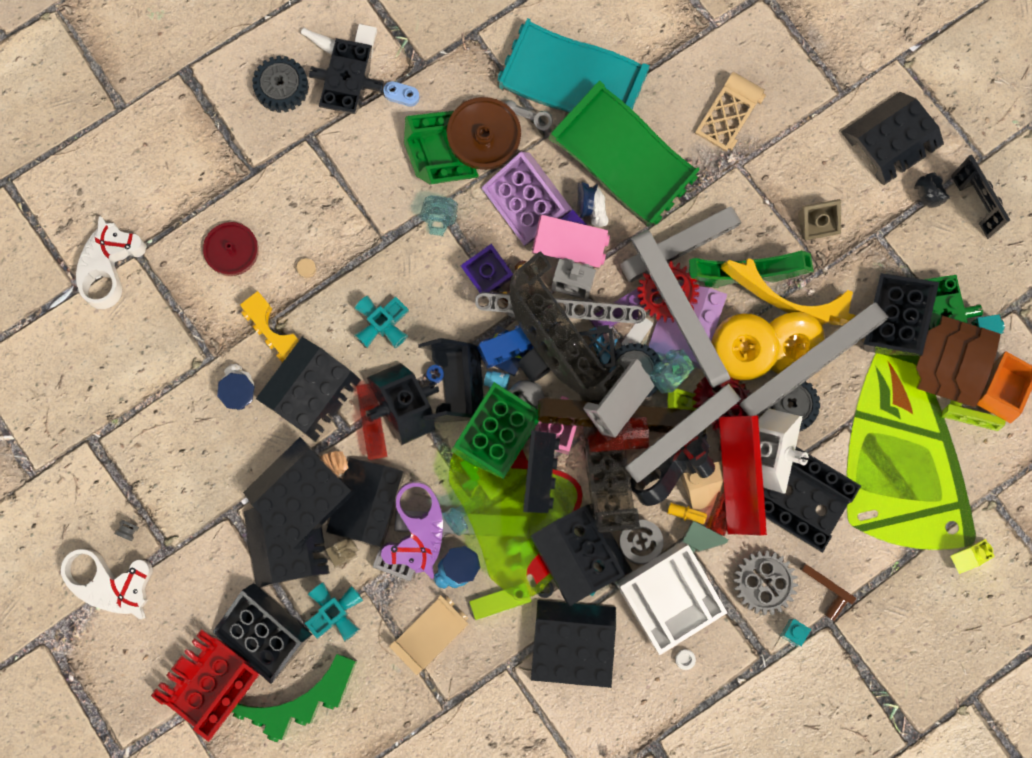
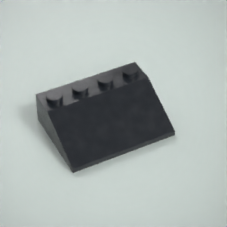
(909, 312)
(539, 472)
(370, 509)
(262, 632)

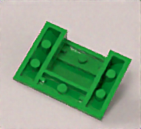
(429, 149)

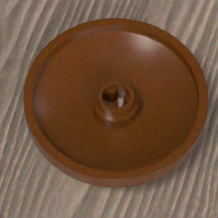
(484, 133)

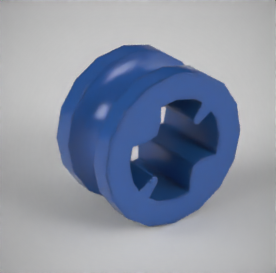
(440, 372)

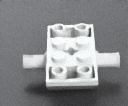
(778, 443)

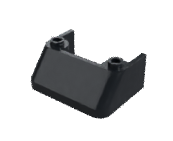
(461, 379)

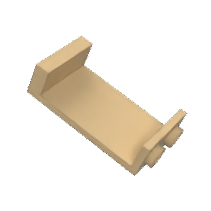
(430, 634)

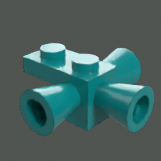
(382, 321)
(333, 612)

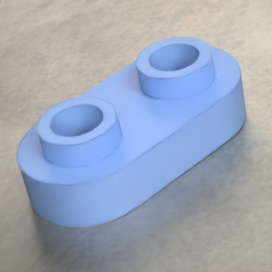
(400, 94)

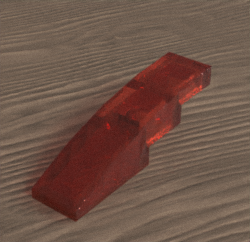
(373, 430)

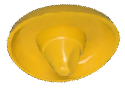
(797, 336)
(746, 346)

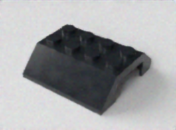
(895, 135)
(308, 388)
(275, 559)

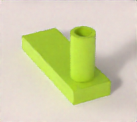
(956, 412)
(495, 604)

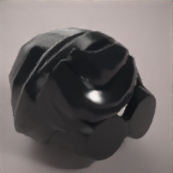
(931, 190)

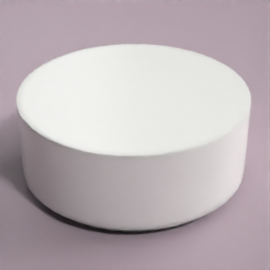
(685, 659)

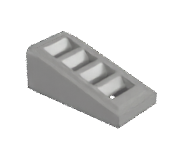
(377, 563)

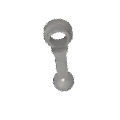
(530, 114)

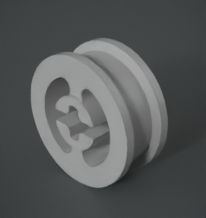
(656, 537)

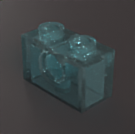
(671, 370)

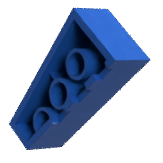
(504, 347)

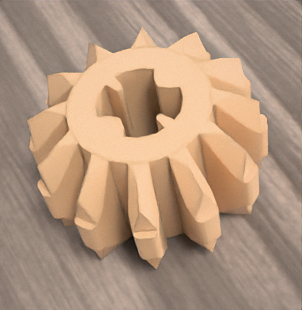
(336, 461)

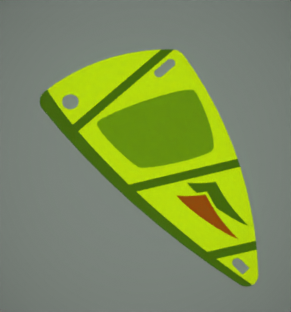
(905, 462)

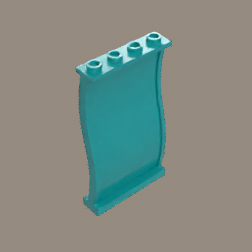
(564, 70)

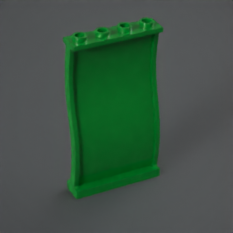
(624, 154)

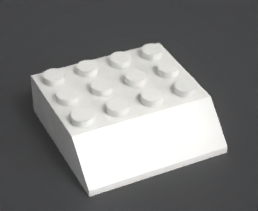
(671, 597)

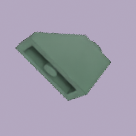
(701, 538)

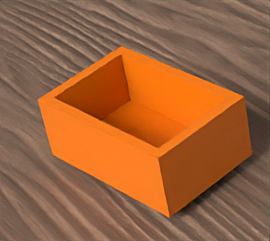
(1007, 387)

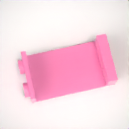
(570, 241)

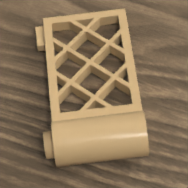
(741, 90)

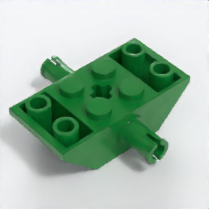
(950, 302)

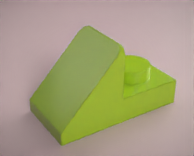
(681, 400)

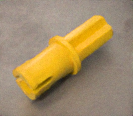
(687, 513)

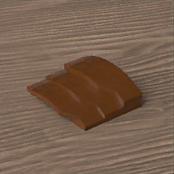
(957, 361)

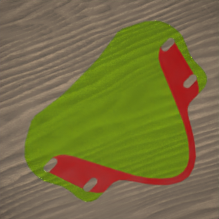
(502, 526)

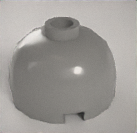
(528, 392)

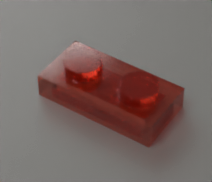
(717, 519)

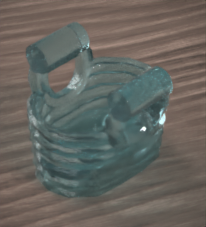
(439, 210)

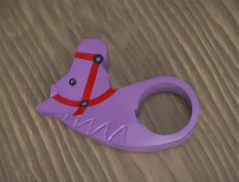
(423, 544)

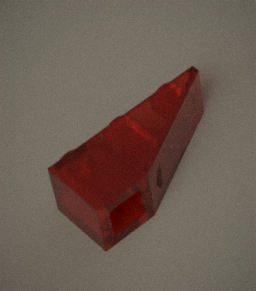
(632, 436)

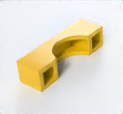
(258, 311)

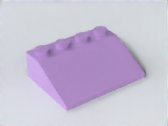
(523, 194)
(708, 310)

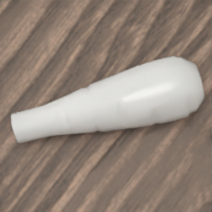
(322, 41)

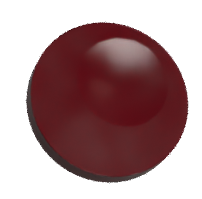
(230, 249)

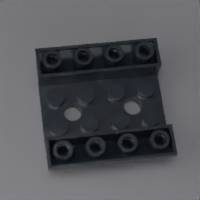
(811, 486)
(573, 557)

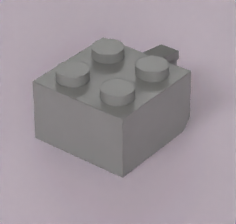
(573, 279)

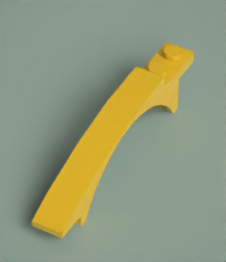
(747, 275)

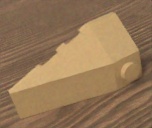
(703, 491)

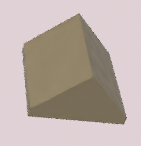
(820, 219)

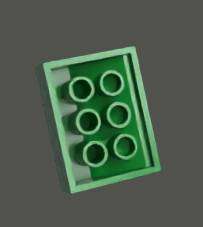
(497, 431)

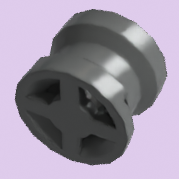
(126, 532)

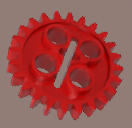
(661, 309)

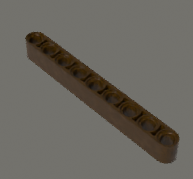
(572, 413)

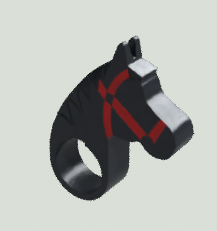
(689, 459)

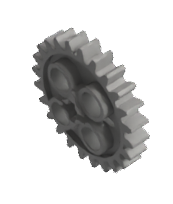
(752, 595)

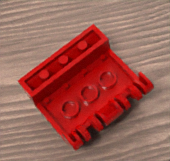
(207, 685)

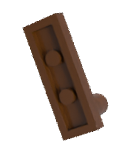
(842, 595)

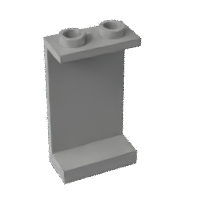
(621, 400)

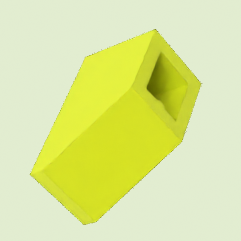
(972, 556)

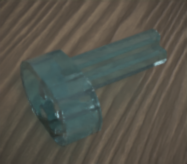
(455, 520)

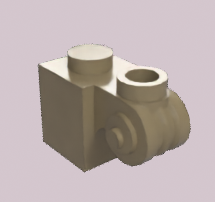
(342, 552)

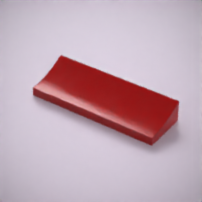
(742, 475)

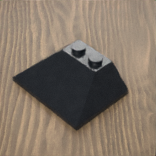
(971, 174)

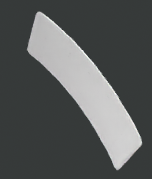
(638, 332)

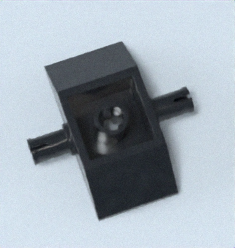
(346, 77)
(400, 385)

